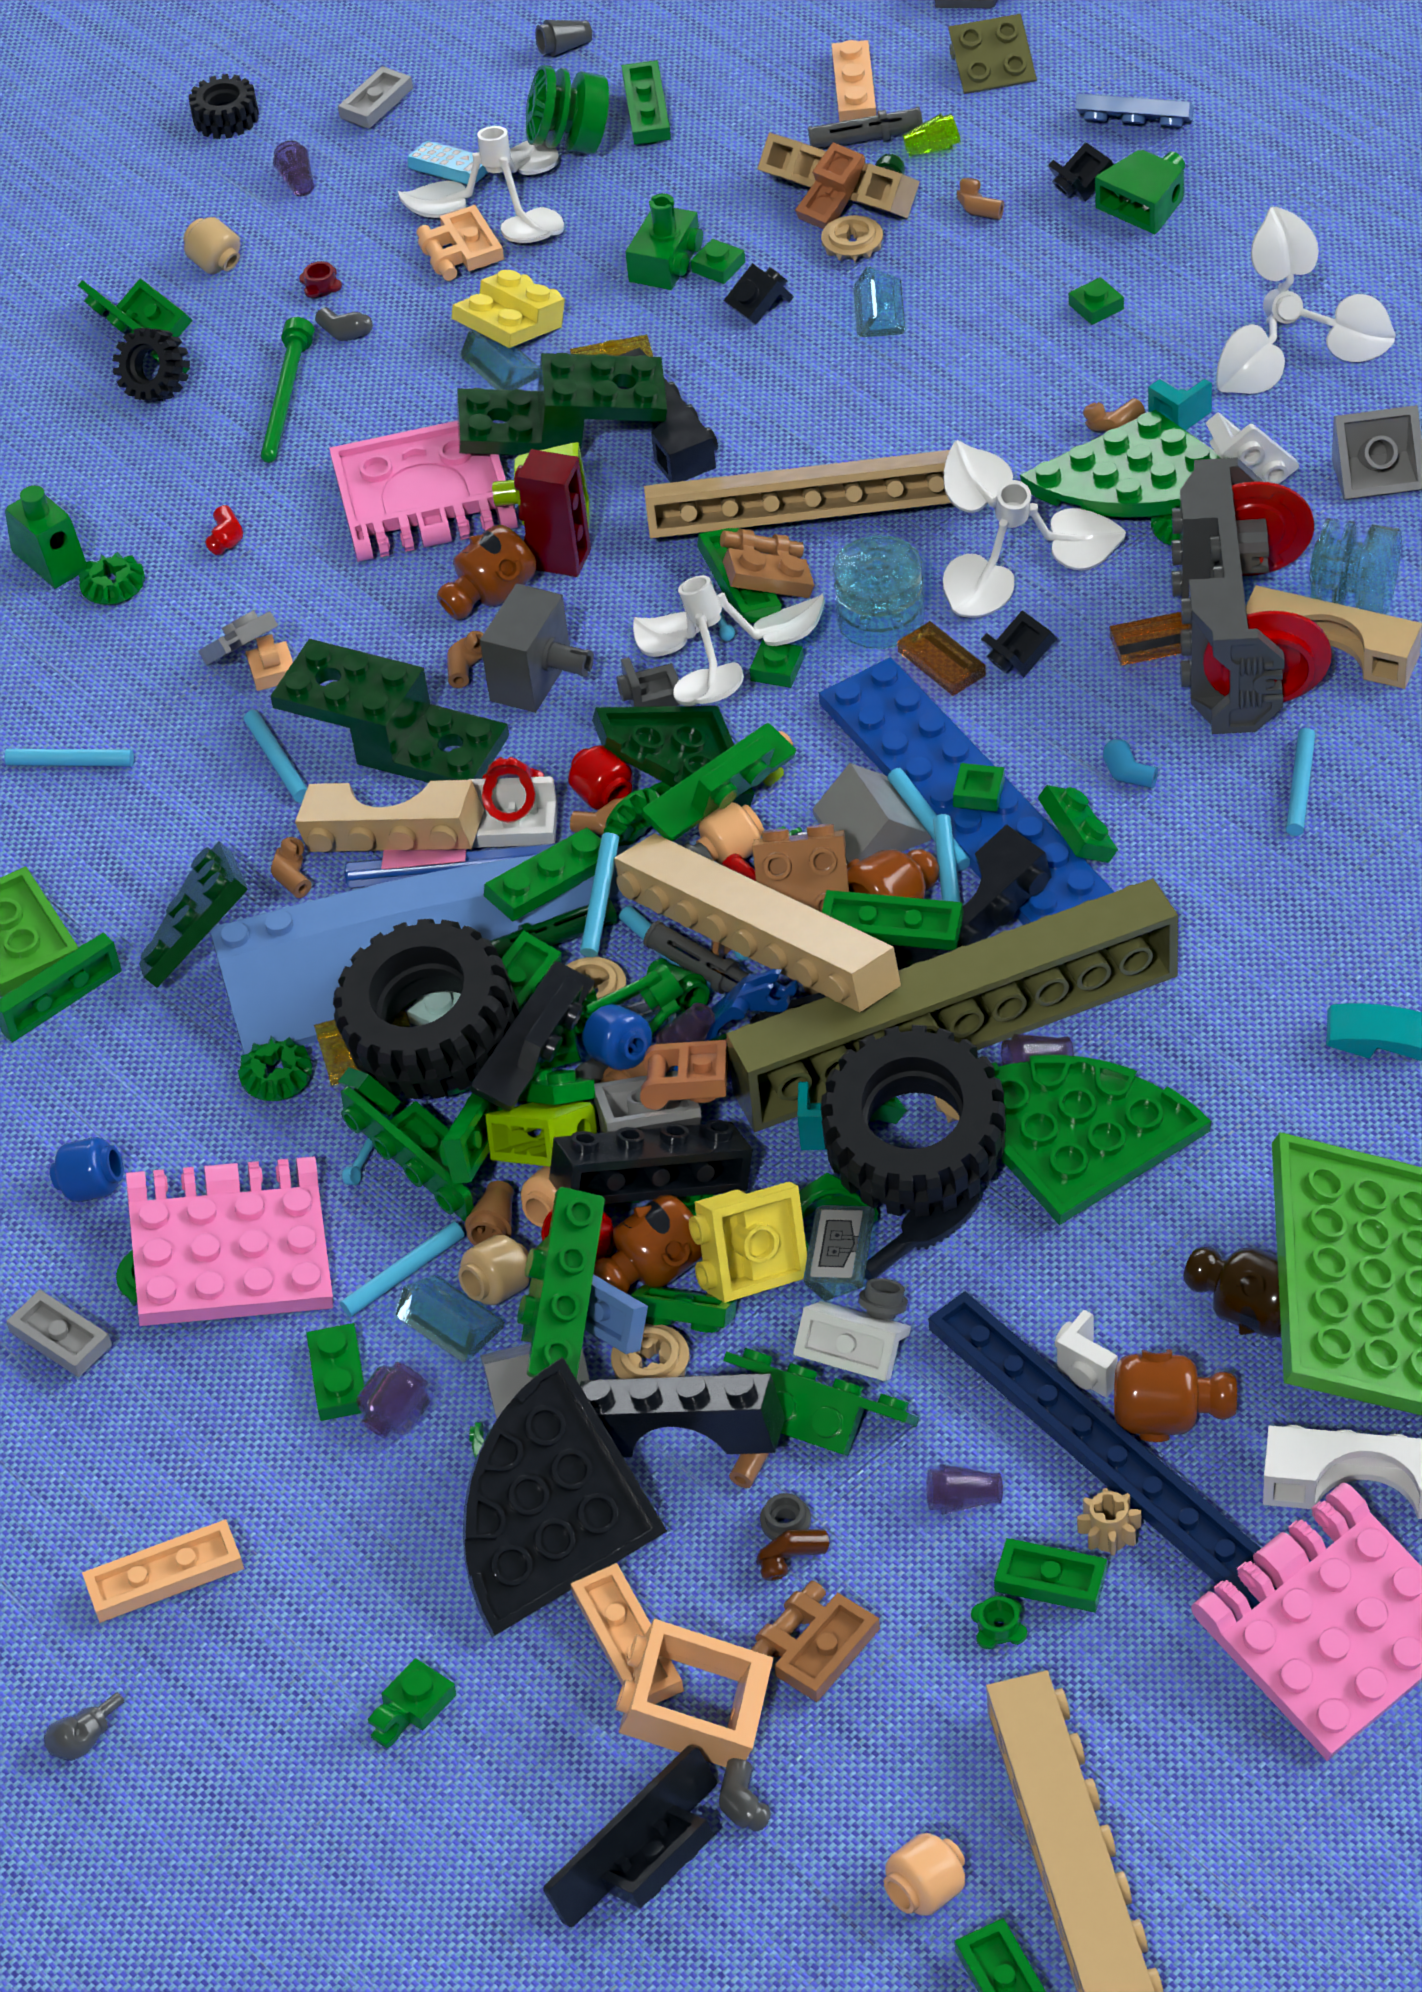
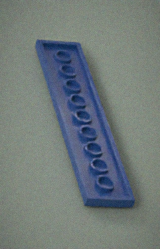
(908, 731)

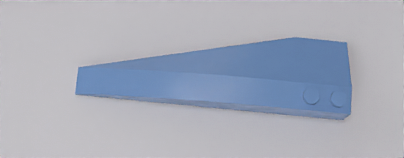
(288, 961)

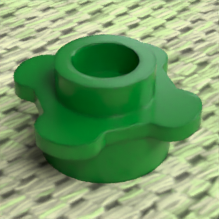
(998, 1610)

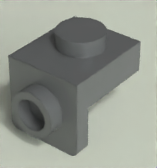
(647, 687)

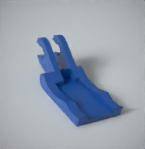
(752, 994)

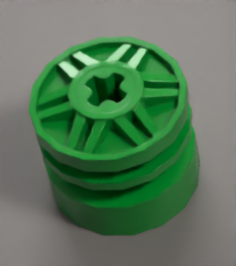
(567, 109)

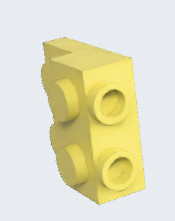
(511, 309)
(749, 1241)

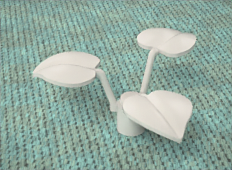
(497, 157)
(1278, 251)
(978, 478)
(703, 609)

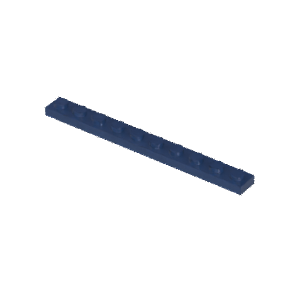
(1095, 1440)

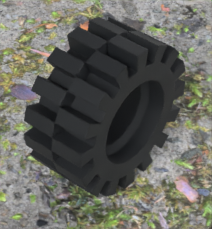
(223, 106)
(170, 364)

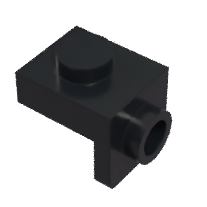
(1080, 172)
(757, 292)
(1019, 644)

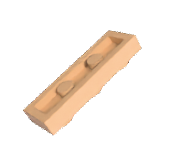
(853, 80)
(163, 1570)
(615, 1621)

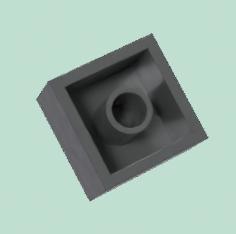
(529, 648)

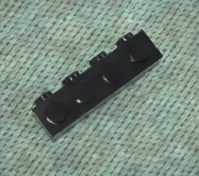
(653, 1161)

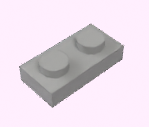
(375, 97)
(59, 1333)

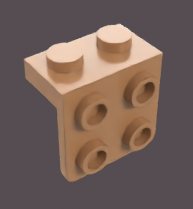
(802, 863)

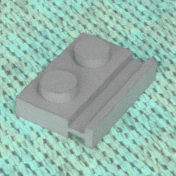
(238, 634)

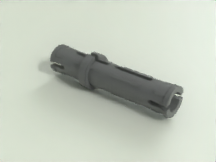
(865, 128)
(666, 940)

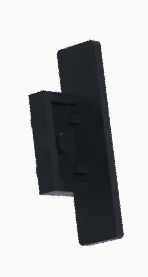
(533, 1036)
(640, 1844)

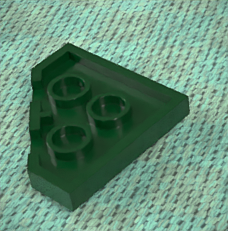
(666, 739)
(199, 905)

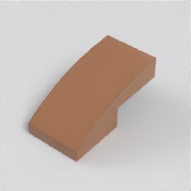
(835, 181)

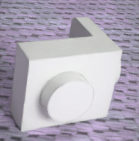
(1084, 1360)

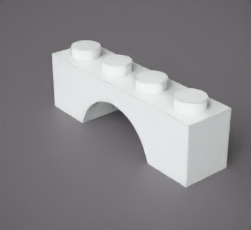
(1311, 1462)

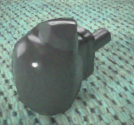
(76, 1735)

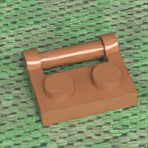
(699, 1076)

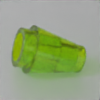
(932, 136)

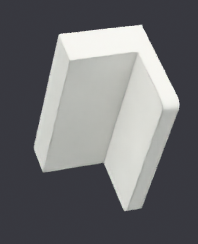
(849, 1339)

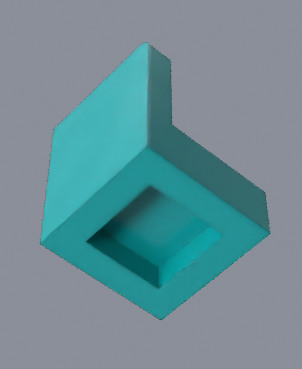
(1181, 406)
(809, 1120)

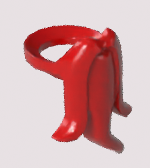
(509, 769)

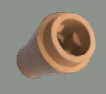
(491, 1214)

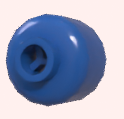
(617, 1037)
(87, 1169)

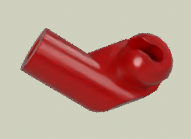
(226, 533)

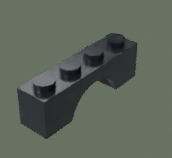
(681, 443)
(1010, 875)
(732, 1410)

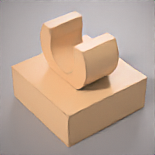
(268, 662)

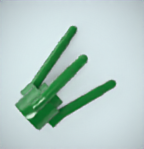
(655, 988)

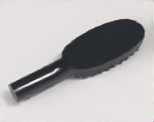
(921, 1233)

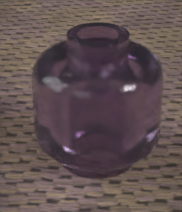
(393, 1400)

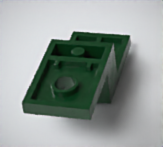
(567, 394)
(388, 714)

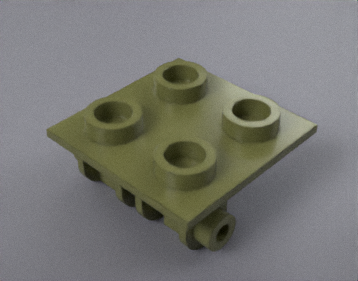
(991, 53)

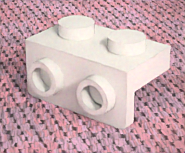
(1252, 448)
(509, 797)

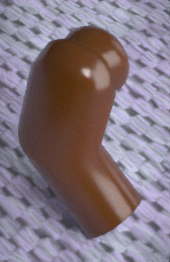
(787, 1545)

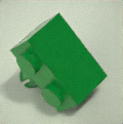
(663, 244)

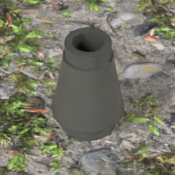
(562, 35)

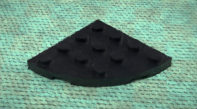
(548, 1501)

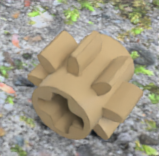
(1109, 1521)

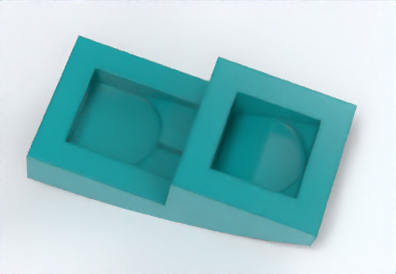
(1365, 1027)

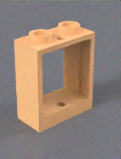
(678, 1730)

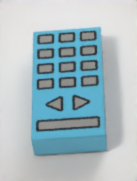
(444, 162)

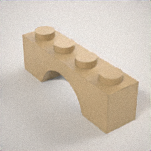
(874, 188)
(1379, 642)
(435, 819)

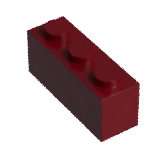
(553, 511)

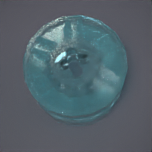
(1356, 567)
(878, 591)

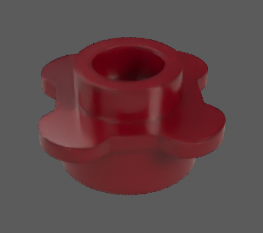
(320, 279)

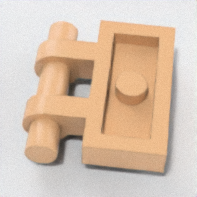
(470, 240)

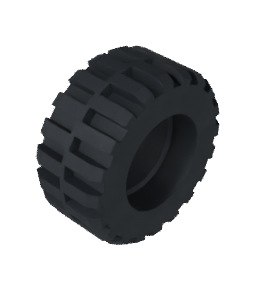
(407, 966)
(905, 1065)

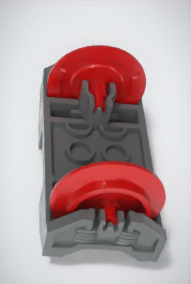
(1240, 661)

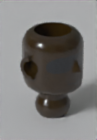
(1242, 1287)

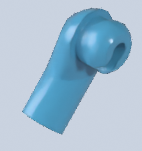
(1124, 767)

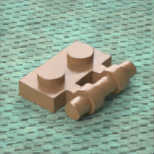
(774, 572)
(824, 1647)

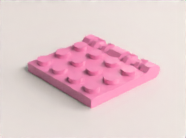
(415, 482)
(229, 1247)
(1336, 1632)

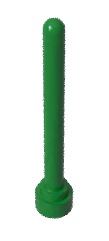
(297, 337)

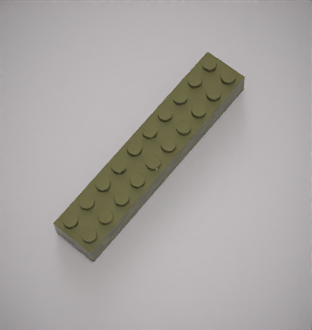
(975, 991)

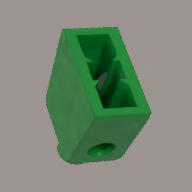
(1142, 189)
(44, 537)

